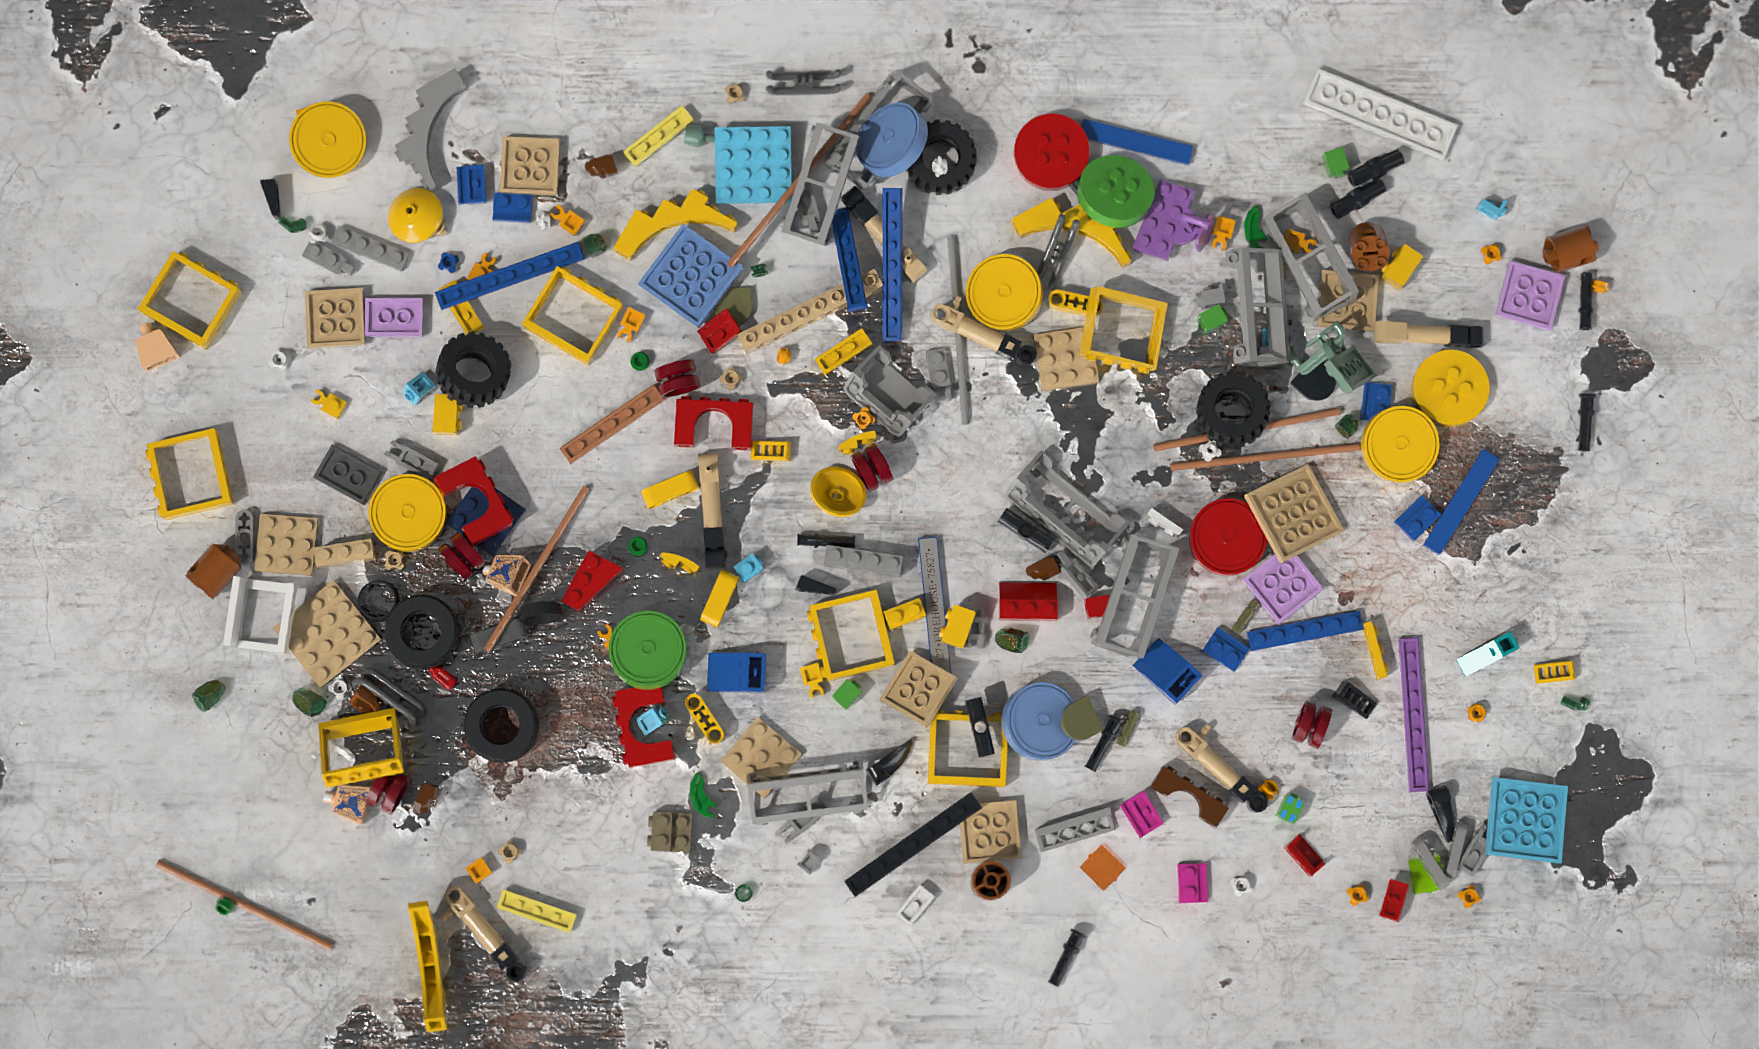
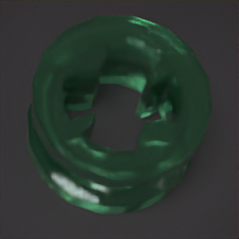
(759, 270)
(737, 892)

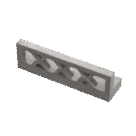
(1077, 821)

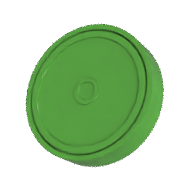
(1115, 191)
(647, 650)

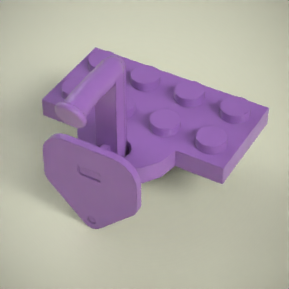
(1169, 220)

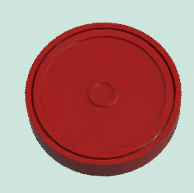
(1051, 152)
(1226, 537)

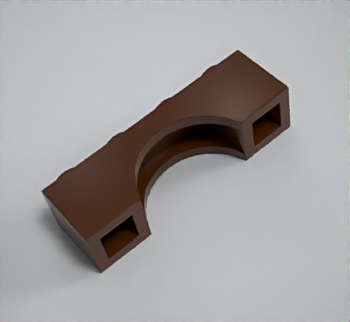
(1210, 809)

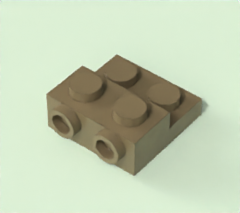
(670, 832)

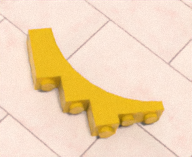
(669, 215)
(1044, 218)
(429, 966)

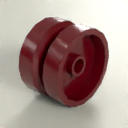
(677, 378)
(874, 466)
(458, 558)
(1312, 724)
(388, 790)

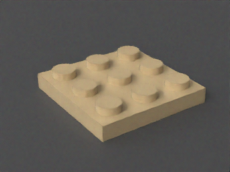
(530, 166)
(1356, 316)
(335, 318)
(1060, 360)
(286, 544)
(918, 689)
(760, 752)
(991, 833)

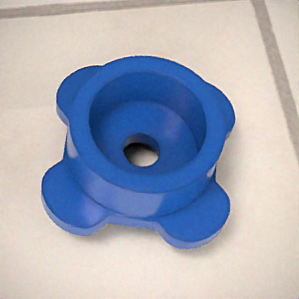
(445, 257)

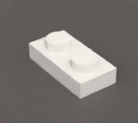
(1169, 527)
(914, 905)

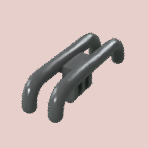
(803, 83)
(1057, 251)
(390, 694)

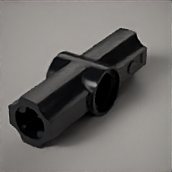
(1375, 168)
(1358, 198)
(1015, 523)
(977, 714)

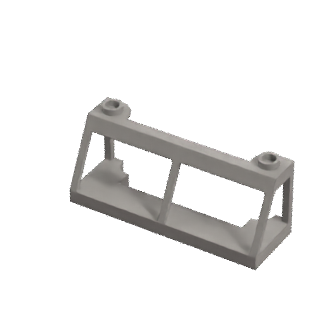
(922, 105)
(815, 133)
(1309, 214)
(1271, 265)
(1088, 552)
(1166, 562)
(805, 778)

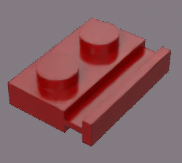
(719, 331)

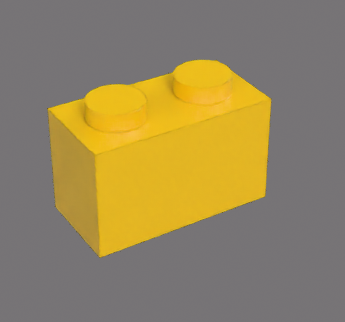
(1401, 267)
(446, 416)
(904, 614)
(958, 626)

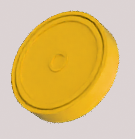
(327, 139)
(1004, 292)
(1450, 388)
(1400, 444)
(407, 513)

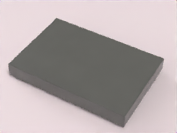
(347, 474)

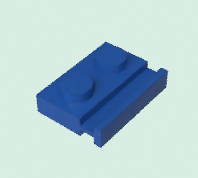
(471, 184)
(512, 207)
(1374, 399)
(1417, 518)
(1225, 649)

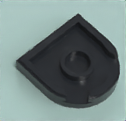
(1315, 385)

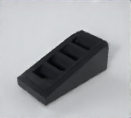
(271, 193)
(812, 586)
(1338, 695)

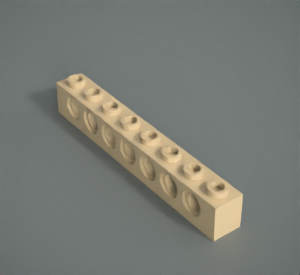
(803, 315)

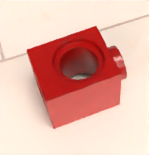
(1095, 606)

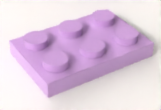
(394, 317)

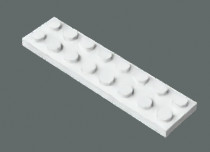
(1380, 114)

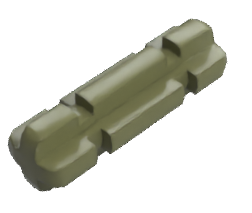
(1246, 615)
(1128, 728)

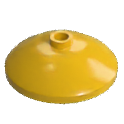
(420, 223)
(838, 484)

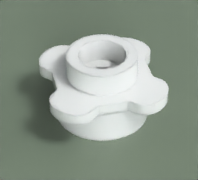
(939, 166)
(543, 220)
(317, 229)
(276, 354)
(1208, 456)
(340, 693)
(1246, 885)

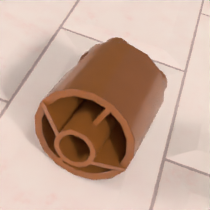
(1368, 246)
(1570, 249)
(214, 569)
(999, 876)

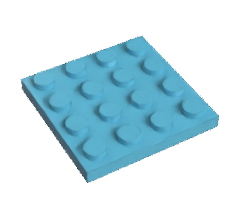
(752, 164)
(1526, 820)

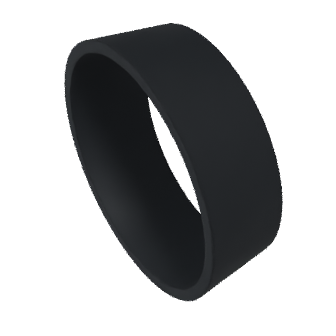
(541, 612)
(382, 618)

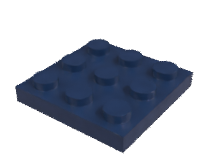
(473, 507)

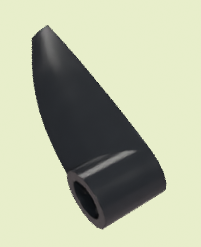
(889, 764)
(1441, 806)

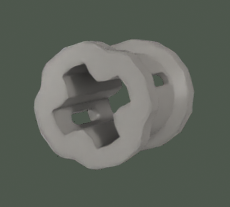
(809, 862)

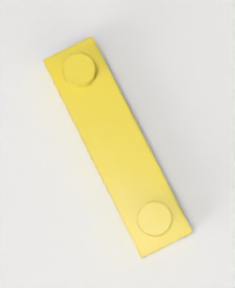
(658, 136)
(536, 911)

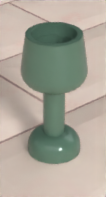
(696, 135)

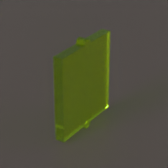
(1420, 878)

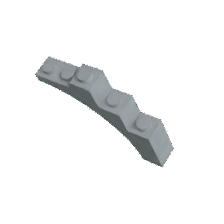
(434, 98)

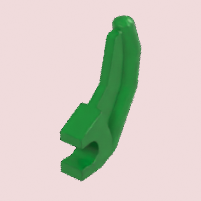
(1252, 230)
(698, 797)

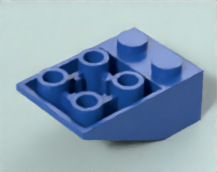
(1167, 671)
(736, 672)

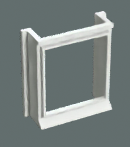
(237, 611)

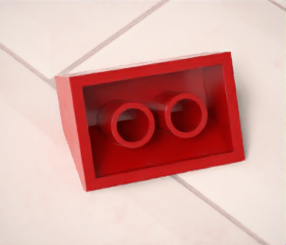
(1028, 601)

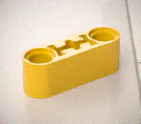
(1069, 307)
(670, 489)
(719, 598)
(706, 712)

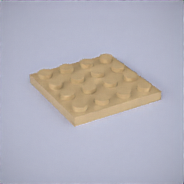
(1294, 513)
(329, 634)

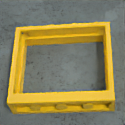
(582, 284)
(1132, 300)
(220, 316)
(226, 500)
(821, 651)
(353, 726)
(965, 781)

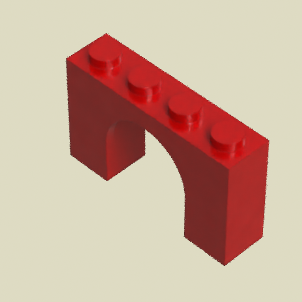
(689, 411)
(472, 474)
(639, 753)

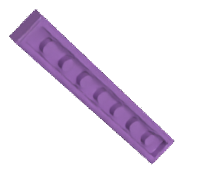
(1413, 714)

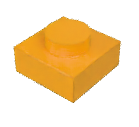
(478, 870)

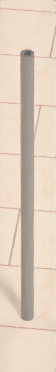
(958, 337)

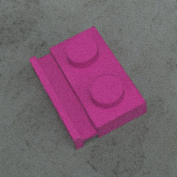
(1141, 814)
(1192, 883)

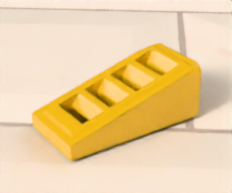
(787, 451)
(1570, 672)

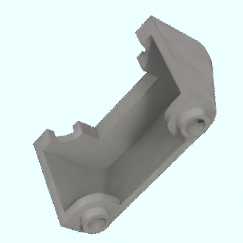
(887, 393)

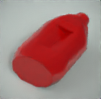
(443, 677)

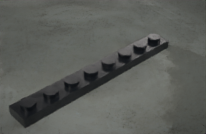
(913, 844)

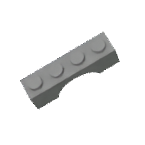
(863, 560)

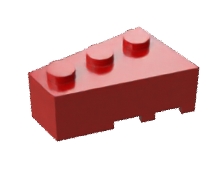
(590, 579)

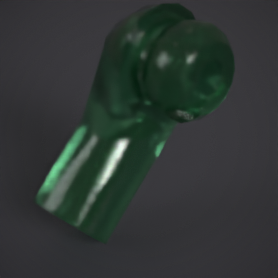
(293, 227)
(1582, 705)

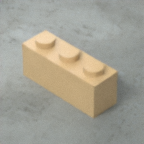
(344, 553)

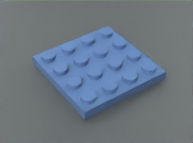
(690, 276)

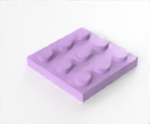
(1530, 295)
(1282, 586)

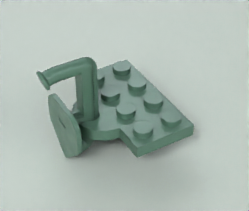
(1343, 364)

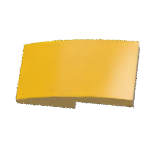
(850, 445)
(673, 560)

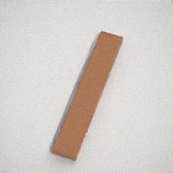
(612, 424)

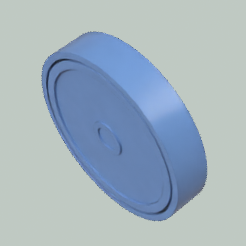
(892, 139)
(1033, 721)

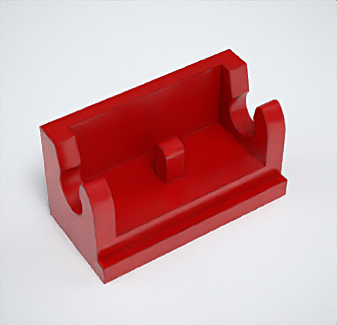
(1304, 855)
(1394, 900)

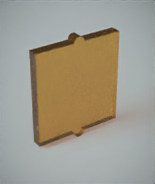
(1102, 867)

